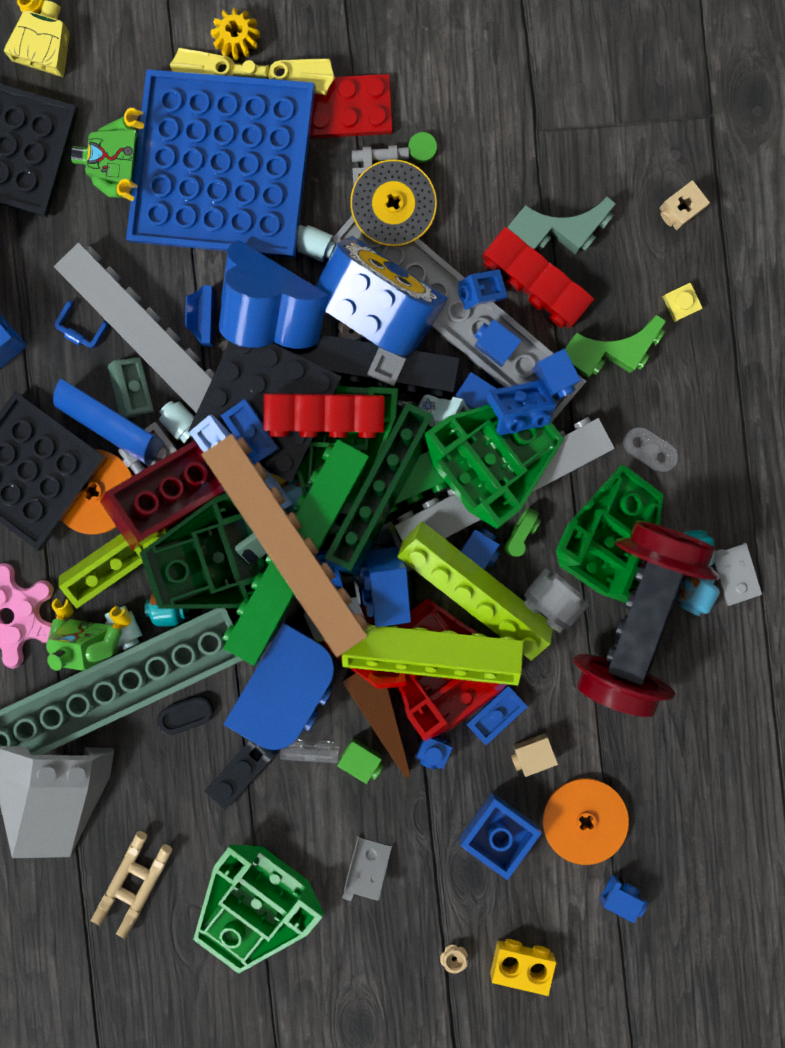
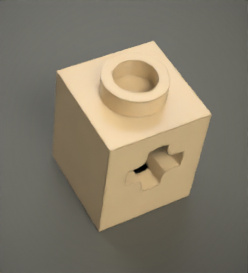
(691, 197)
(533, 755)

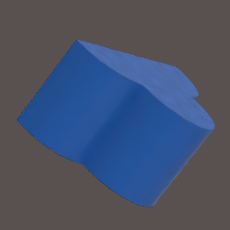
(267, 302)

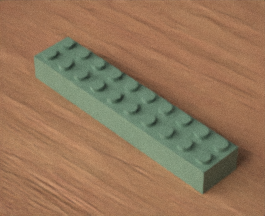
(119, 685)

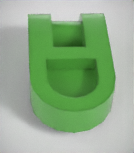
(526, 524)

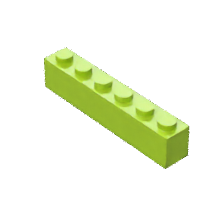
(474, 589)
(438, 654)

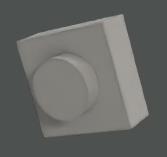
(386, 367)

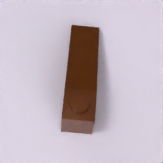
(380, 713)

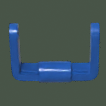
(74, 336)

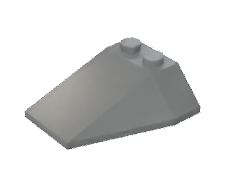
(49, 798)

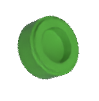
(422, 147)

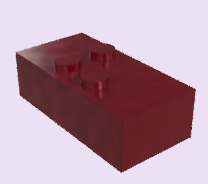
(161, 495)

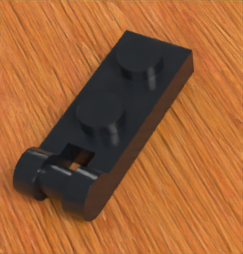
(238, 774)

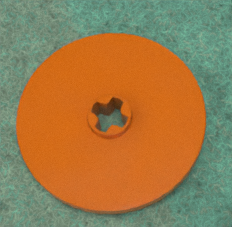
(88, 514)
(591, 843)

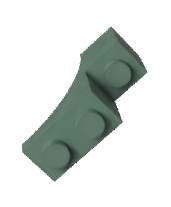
(571, 231)

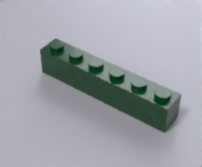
(380, 490)

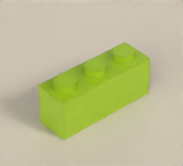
(99, 570)

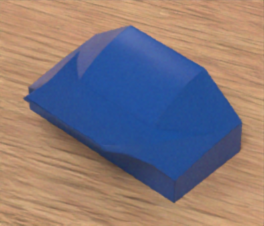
(201, 315)

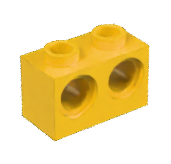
(519, 974)

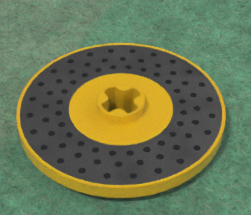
(394, 180)

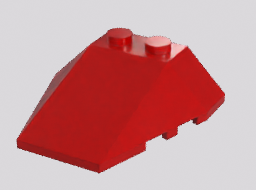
(440, 702)

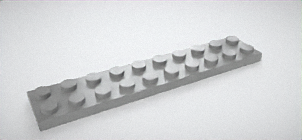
(460, 324)

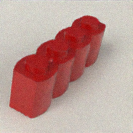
(537, 278)
(323, 413)

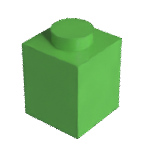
(361, 761)

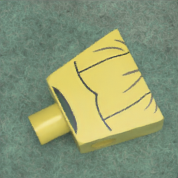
(40, 40)

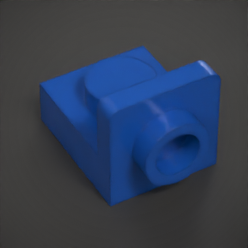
(481, 289)

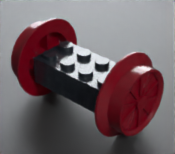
(624, 677)

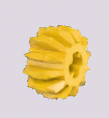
(232, 23)

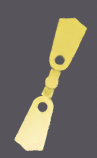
(303, 70)

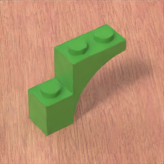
(625, 353)

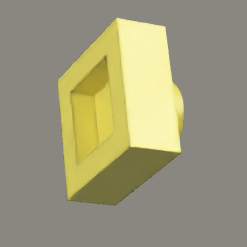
(682, 302)

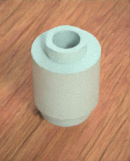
(315, 243)
(177, 420)
(129, 634)

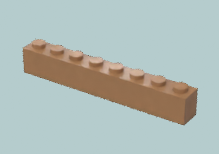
(285, 544)

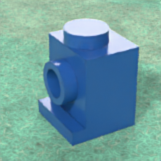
(434, 752)
(623, 899)

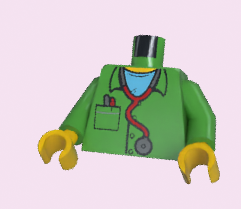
(112, 155)
(82, 643)

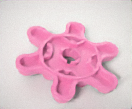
(27, 619)

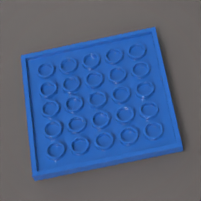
(221, 162)

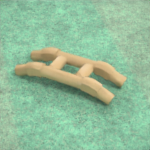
(116, 890)

